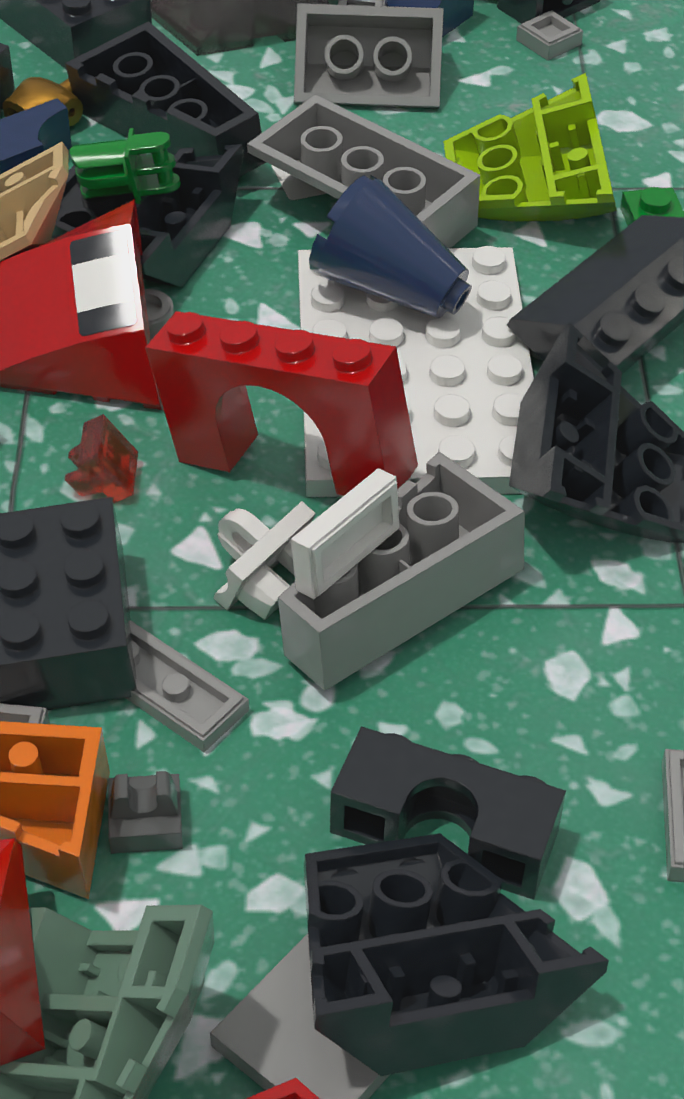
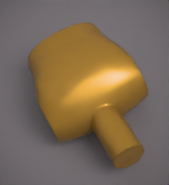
(39, 90)

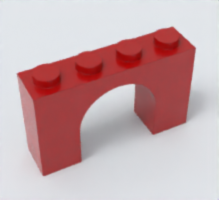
(341, 383)

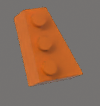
(54, 799)

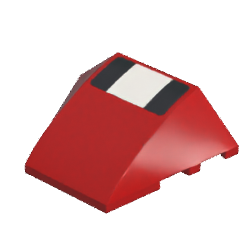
(79, 314)

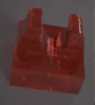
(103, 461)

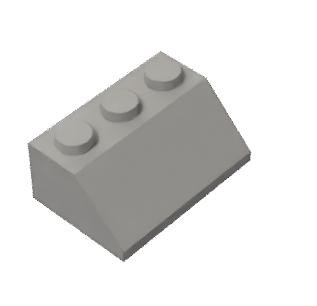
(369, 55)

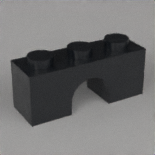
(399, 783)

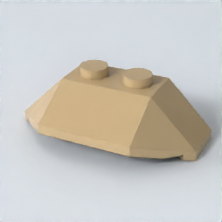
(31, 200)

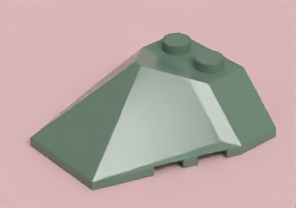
(111, 1003)

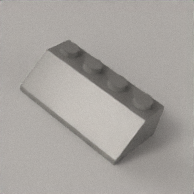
(337, 147)

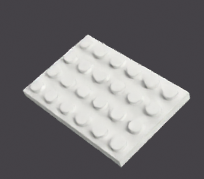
(456, 370)

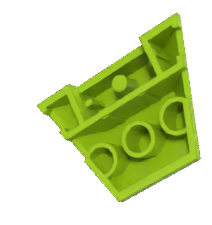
(540, 161)

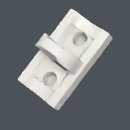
(256, 554)

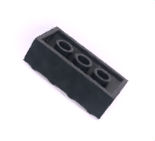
(617, 298)

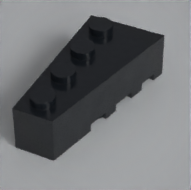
(157, 87)

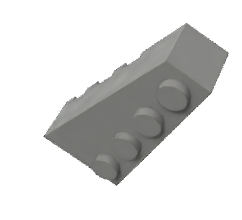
(448, 550)

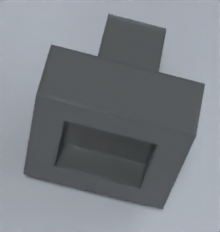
(144, 813)

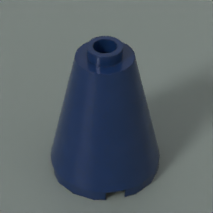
(389, 252)

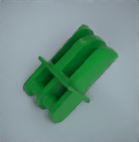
(119, 169)

